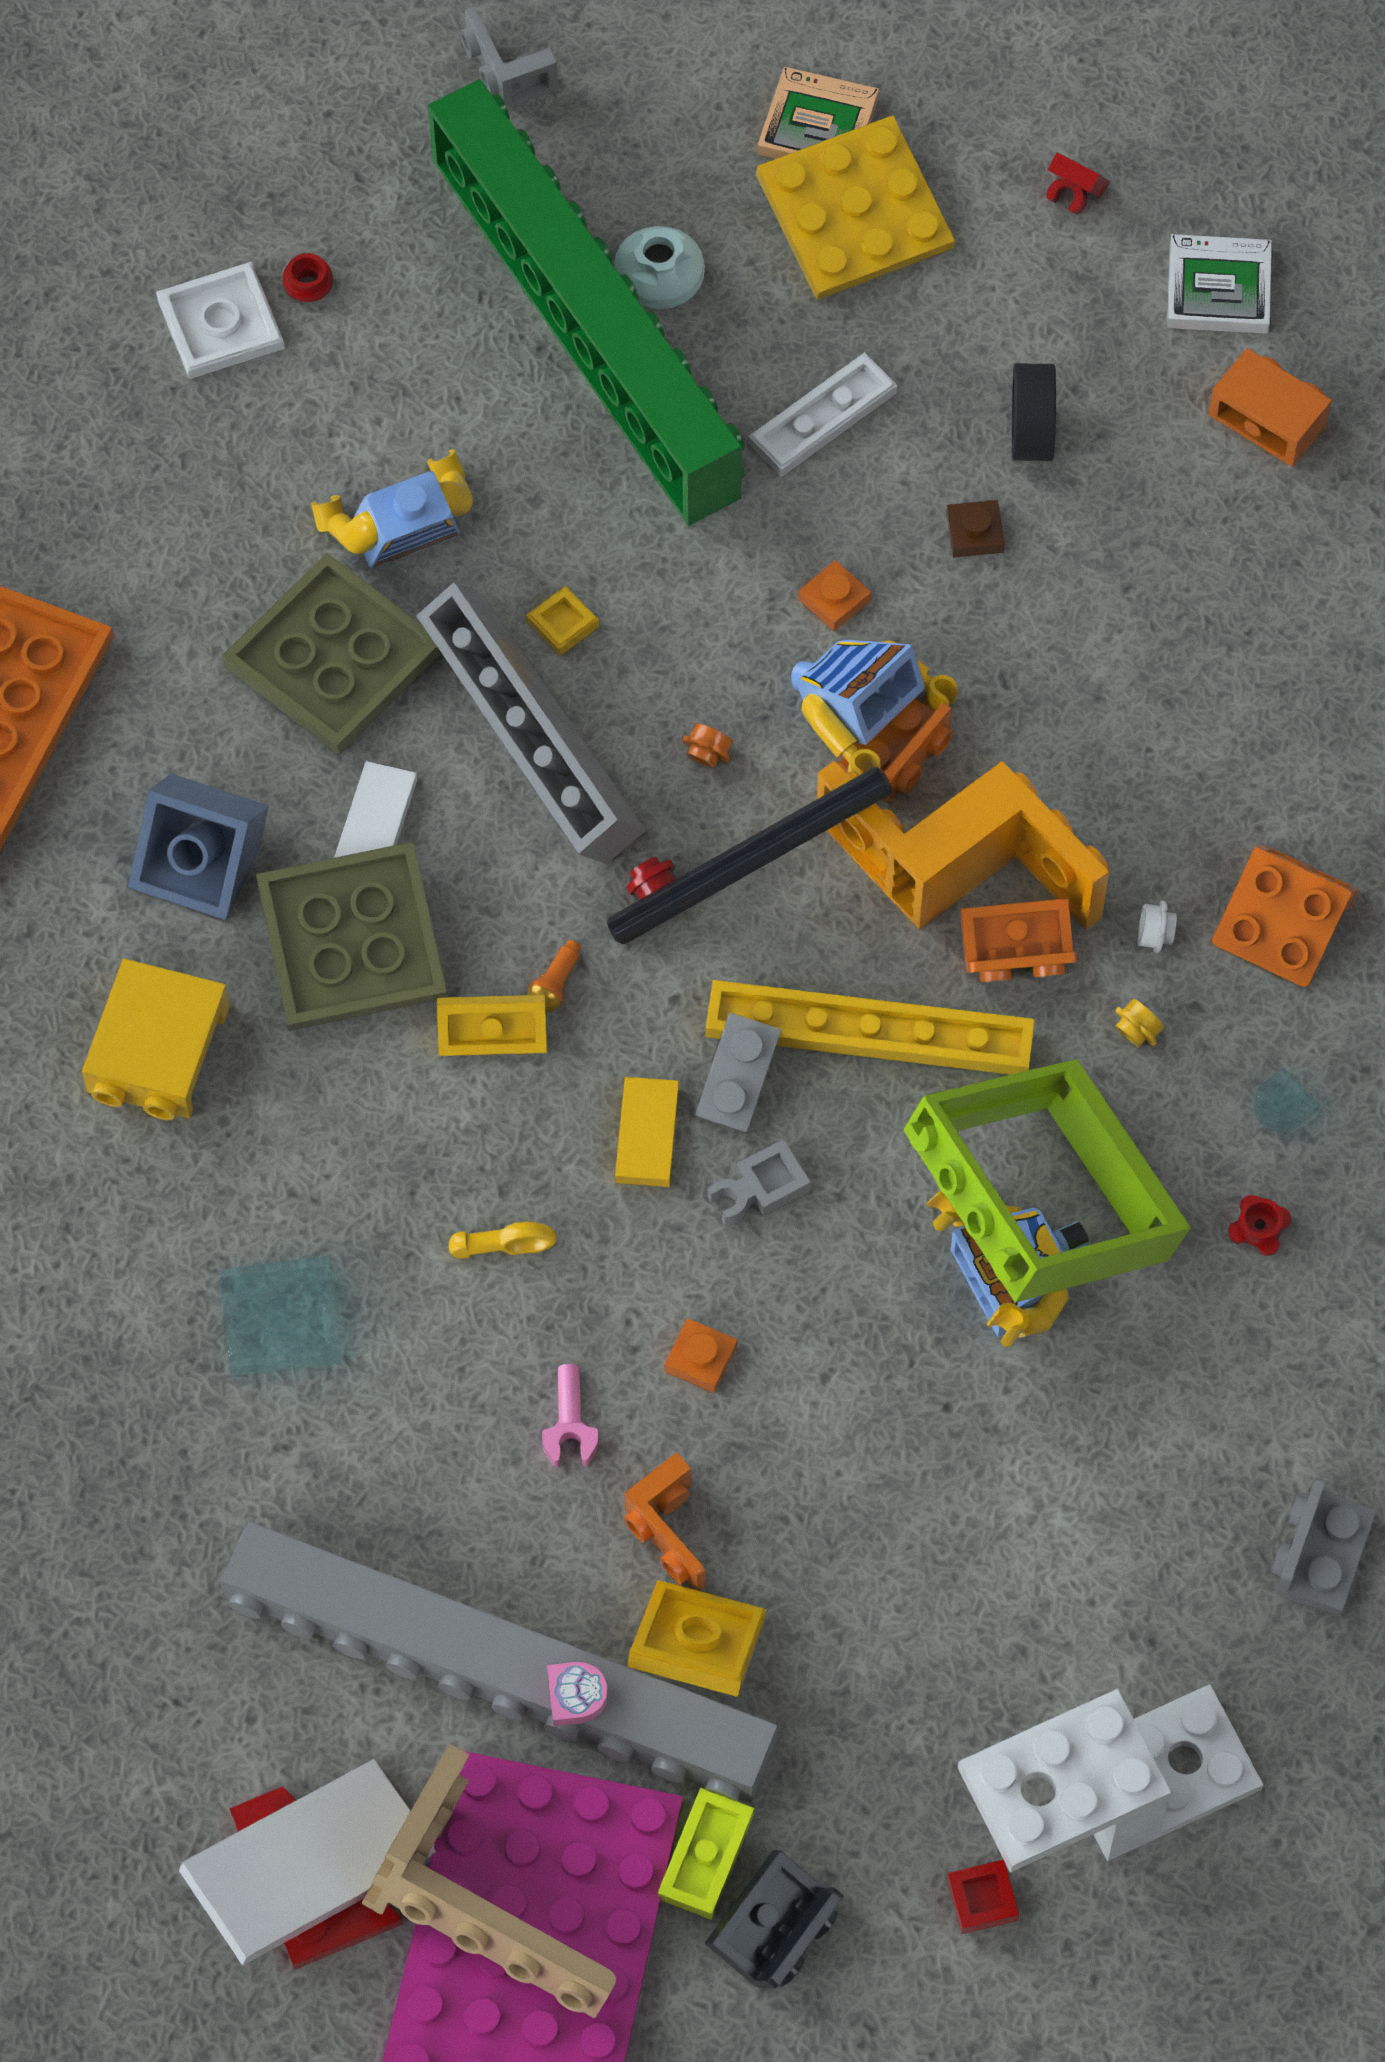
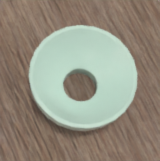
(661, 283)

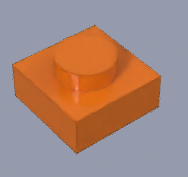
(834, 595)
(700, 1355)

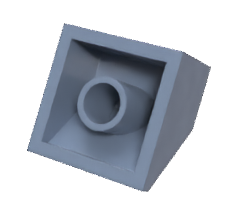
(196, 845)

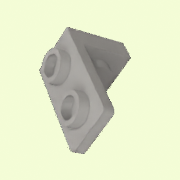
(516, 80)

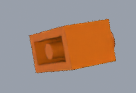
(1270, 406)

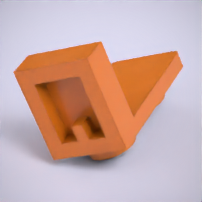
(664, 1491)

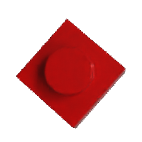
(982, 1896)

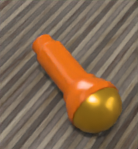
(552, 982)

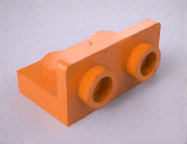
(908, 743)

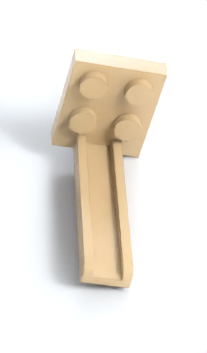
(469, 1919)

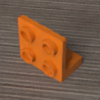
(1283, 915)

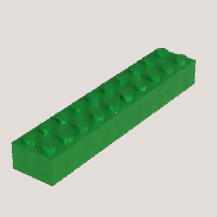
(587, 302)

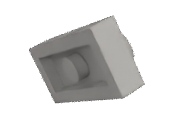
(738, 1073)

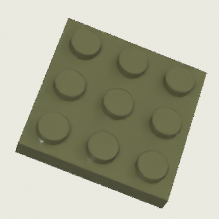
(332, 653)
(351, 936)

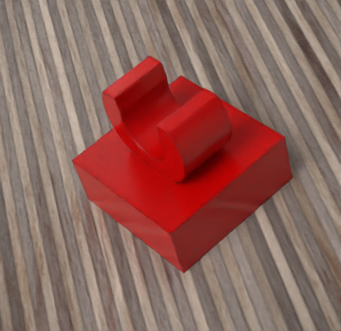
(1077, 178)

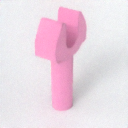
(569, 1419)

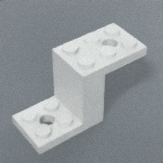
(1109, 1776)

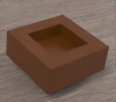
(975, 528)

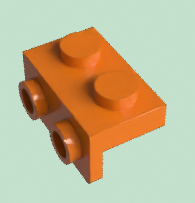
(1017, 937)

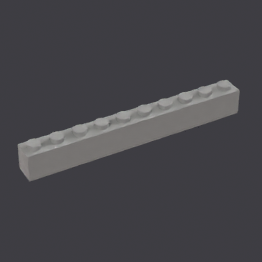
(493, 1660)

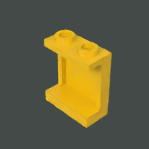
(153, 1039)

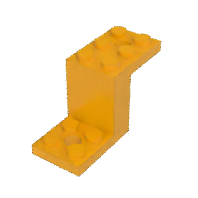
(968, 843)

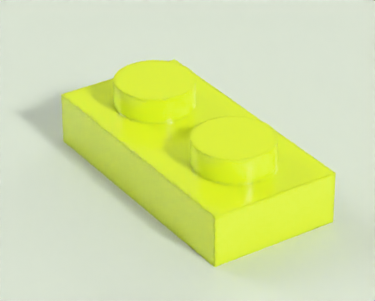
(706, 1853)

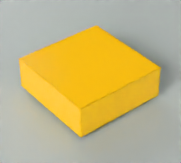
(562, 620)

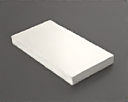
(298, 1862)

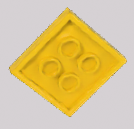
(854, 207)

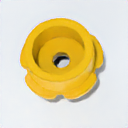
(1138, 1023)

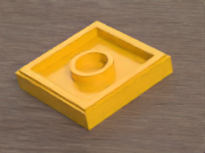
(697, 1638)

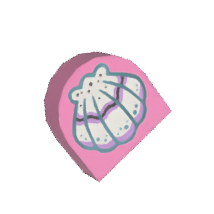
(576, 1692)

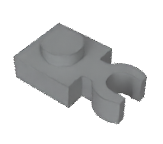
(766, 1178)

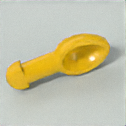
(514, 1239)

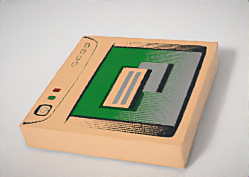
(812, 110)

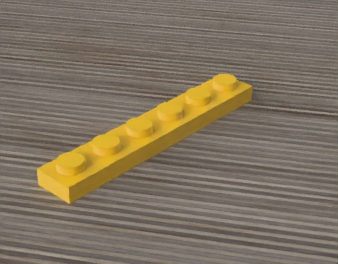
(878, 1027)

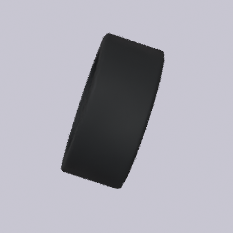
(1033, 412)

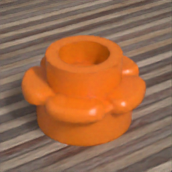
(707, 745)

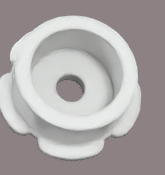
(1156, 926)

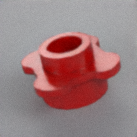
(1264, 1210)

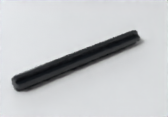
(749, 855)

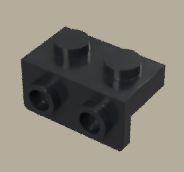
(774, 1922)

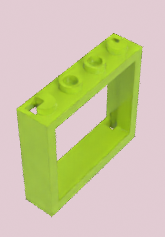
(1099, 1143)

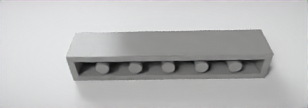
(531, 723)

